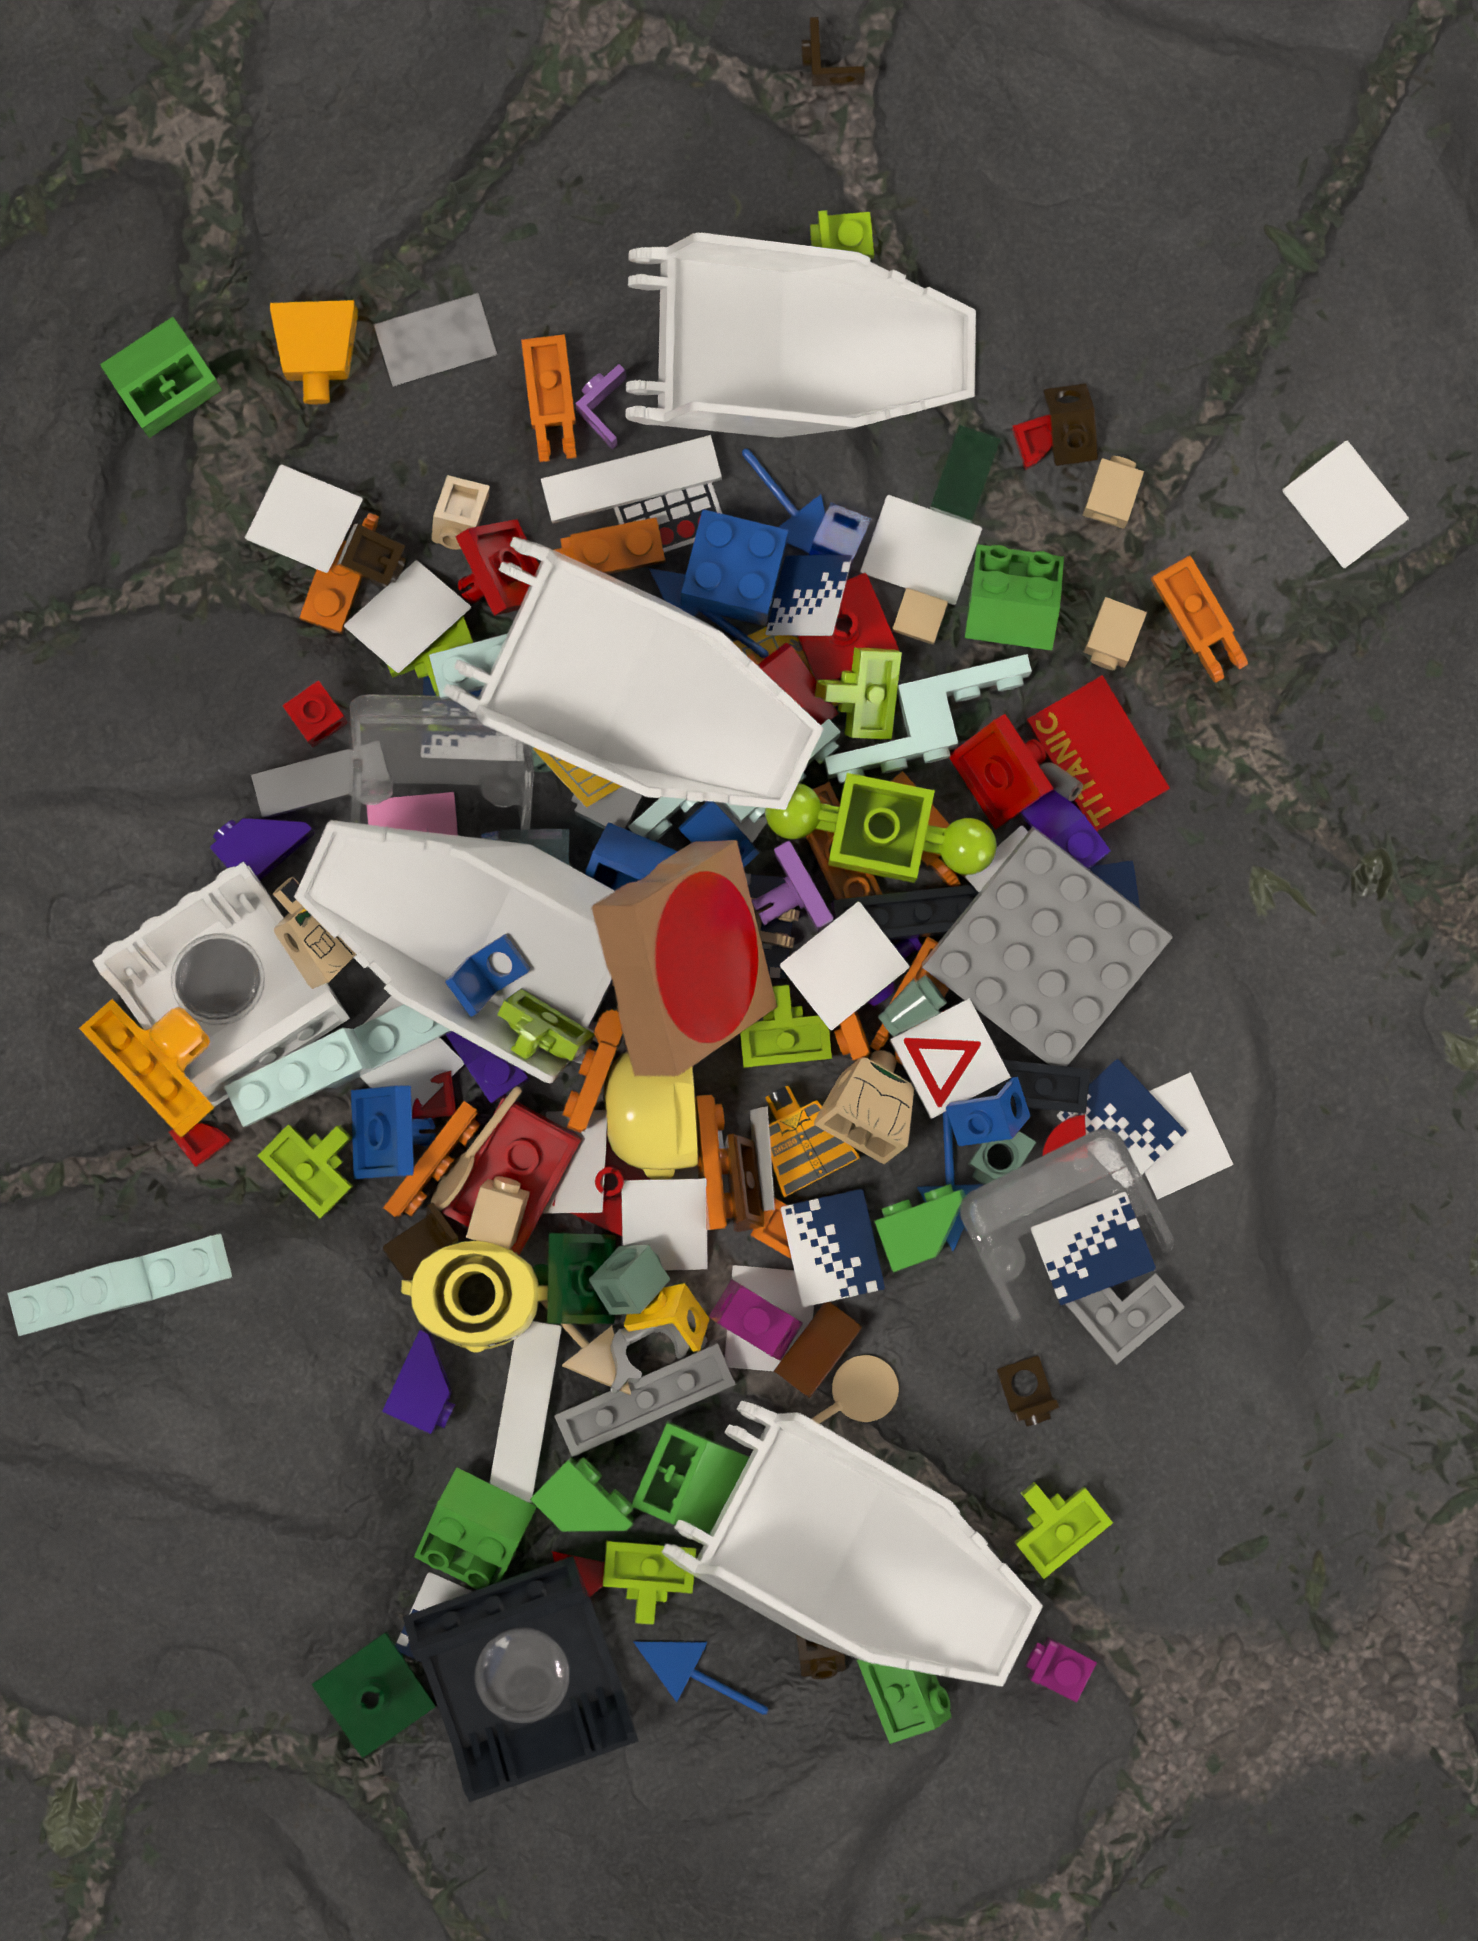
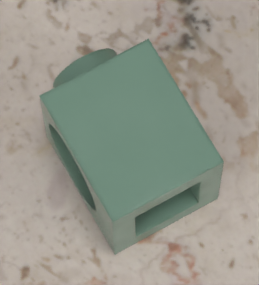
(1019, 1147)
(629, 1279)

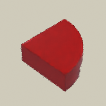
(1033, 440)
(441, 1103)
(1065, 1133)
(201, 1142)

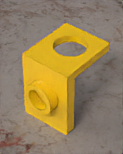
(669, 1307)

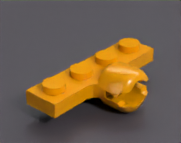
(155, 1060)

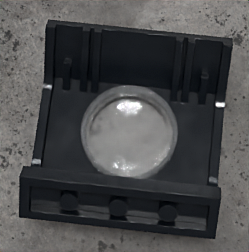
(522, 1678)

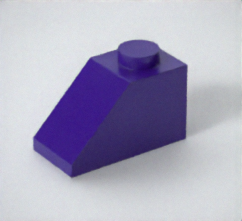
(1067, 828)
(259, 843)
(490, 1071)
(421, 1388)

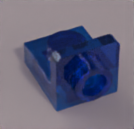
(840, 533)

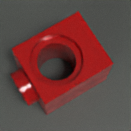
(315, 714)

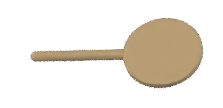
(460, 1169)
(862, 1390)

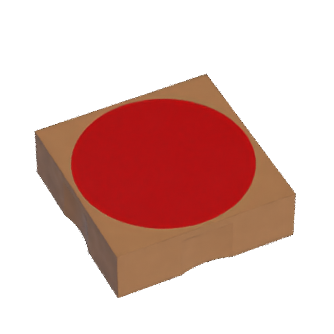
(684, 958)

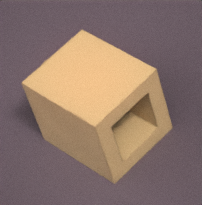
(1113, 491)
(1114, 634)
(498, 1212)

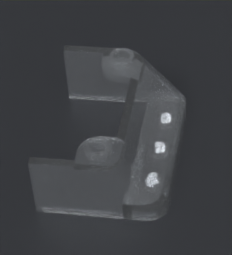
(432, 743)
(1045, 1189)

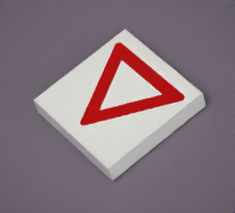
(950, 1058)

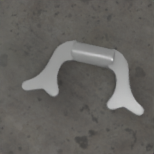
(622, 1339)

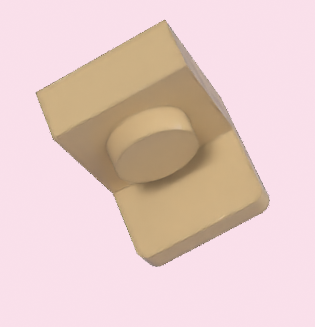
(458, 509)

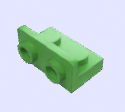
(905, 1700)

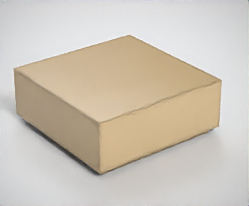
(920, 616)

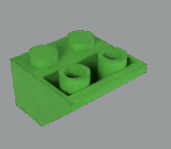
(161, 377)
(1014, 597)
(919, 1231)
(689, 1478)
(580, 1503)
(474, 1530)

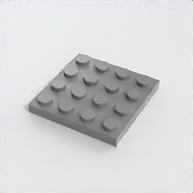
(1046, 949)

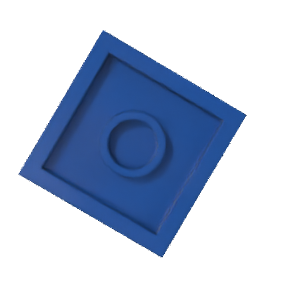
(385, 1132)

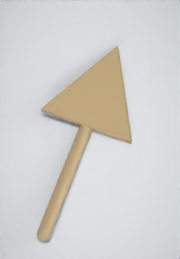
(594, 1358)

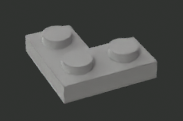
(1126, 1323)

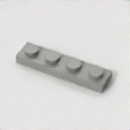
(650, 1399)

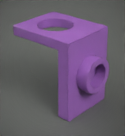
(595, 392)

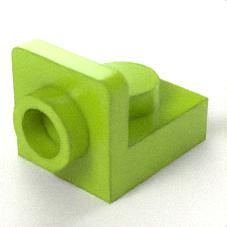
(843, 232)

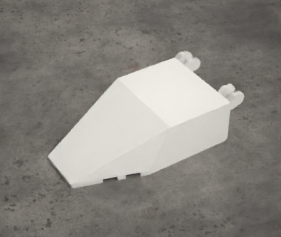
(796, 339)
(638, 692)
(431, 900)
(859, 1557)

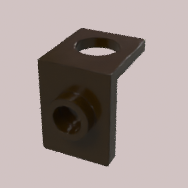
(826, 76)
(1072, 425)
(419, 1242)
(1031, 1408)

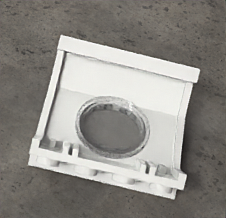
(229, 973)

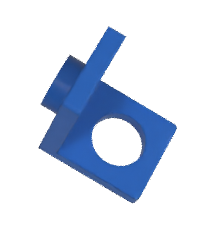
(712, 824)
(476, 981)
(989, 1117)

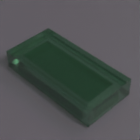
(965, 473)

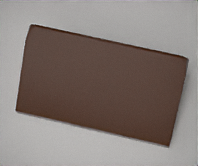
(744, 1183)
(818, 1348)

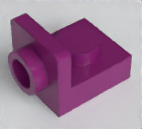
(1060, 1668)

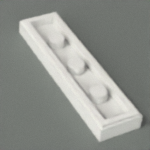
(631, 479)
(525, 1410)

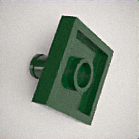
(567, 1275)
(374, 1694)

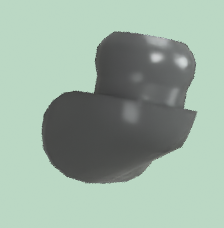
(1062, 781)

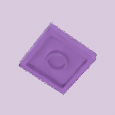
(795, 891)

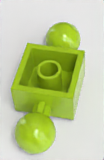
(884, 829)

